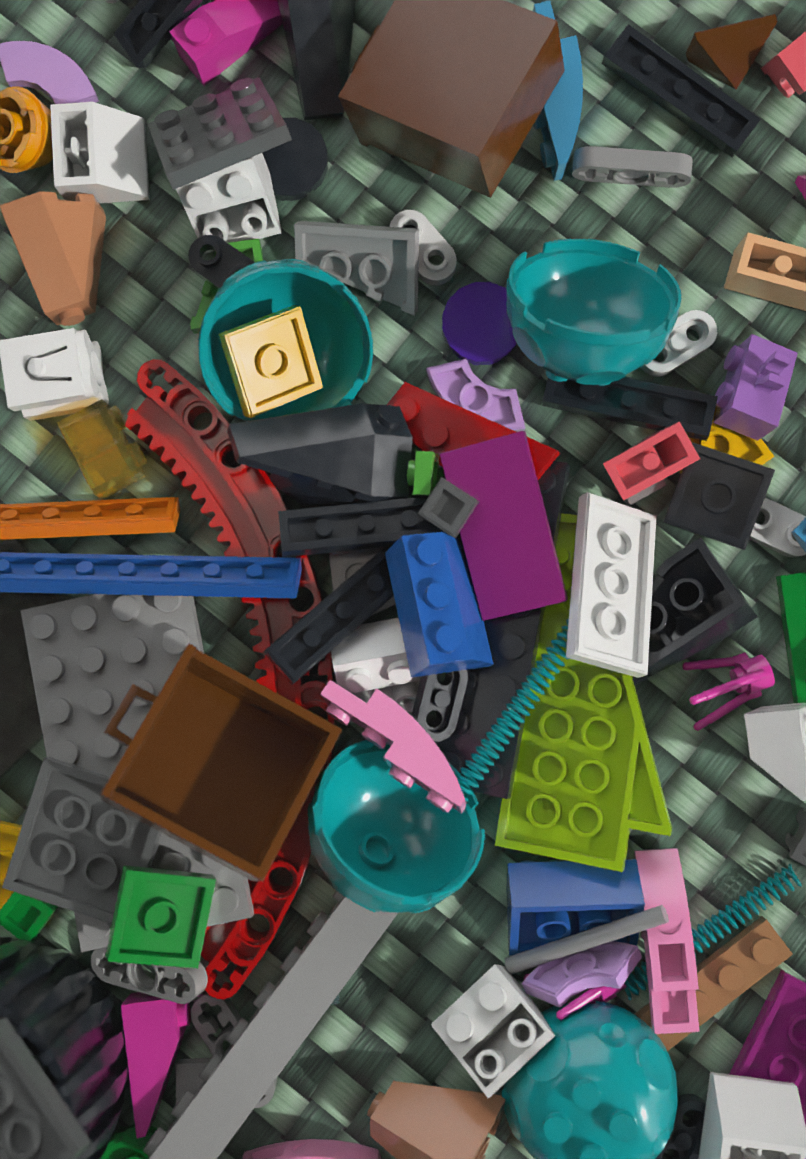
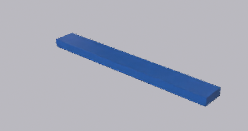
(150, 575)

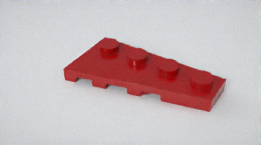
(444, 426)

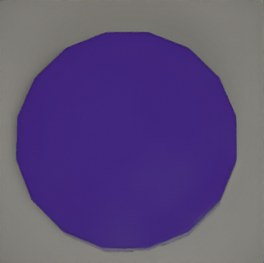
(478, 323)

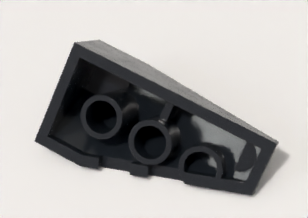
(319, 51)
(342, 446)
(692, 607)

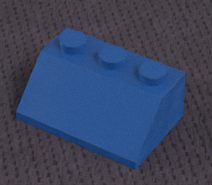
(437, 605)
(567, 898)

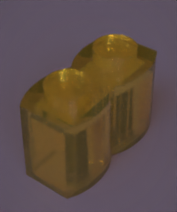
(102, 448)

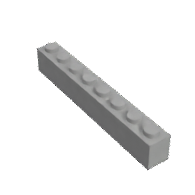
(272, 1035)

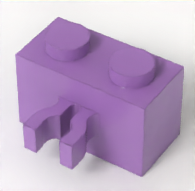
(754, 387)

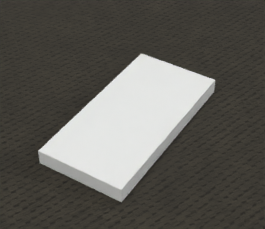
(611, 586)

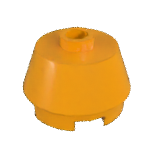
(24, 131)

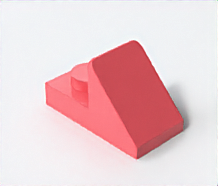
(651, 460)

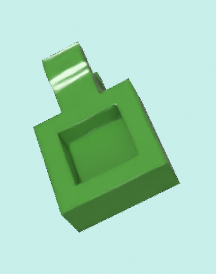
(424, 472)

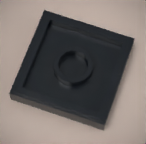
(719, 497)

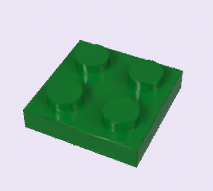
(160, 917)

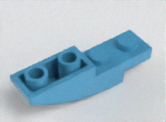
(562, 111)

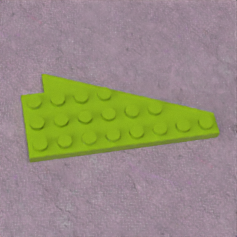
(582, 756)

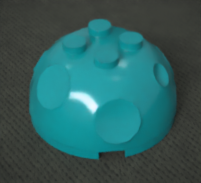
(590, 310)
(333, 322)
(387, 840)
(594, 1089)

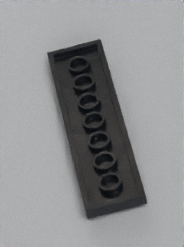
(513, 649)

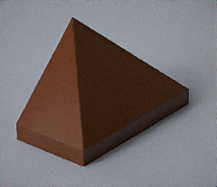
(730, 49)

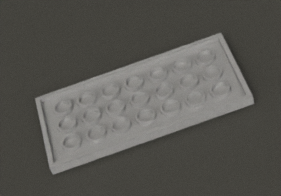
(81, 668)

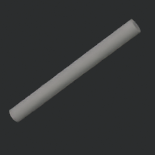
(587, 939)

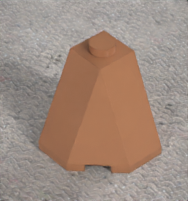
(59, 250)
(434, 1121)

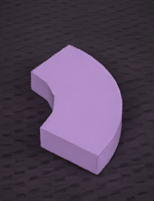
(45, 70)
(461, 387)
(592, 968)

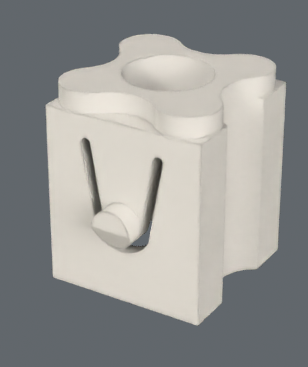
(52, 373)

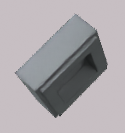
(448, 507)

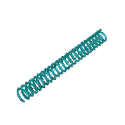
(513, 714)
(700, 935)

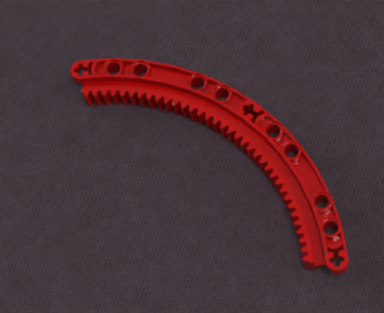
(246, 512)

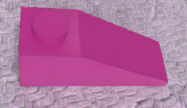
(223, 33)
(152, 1042)

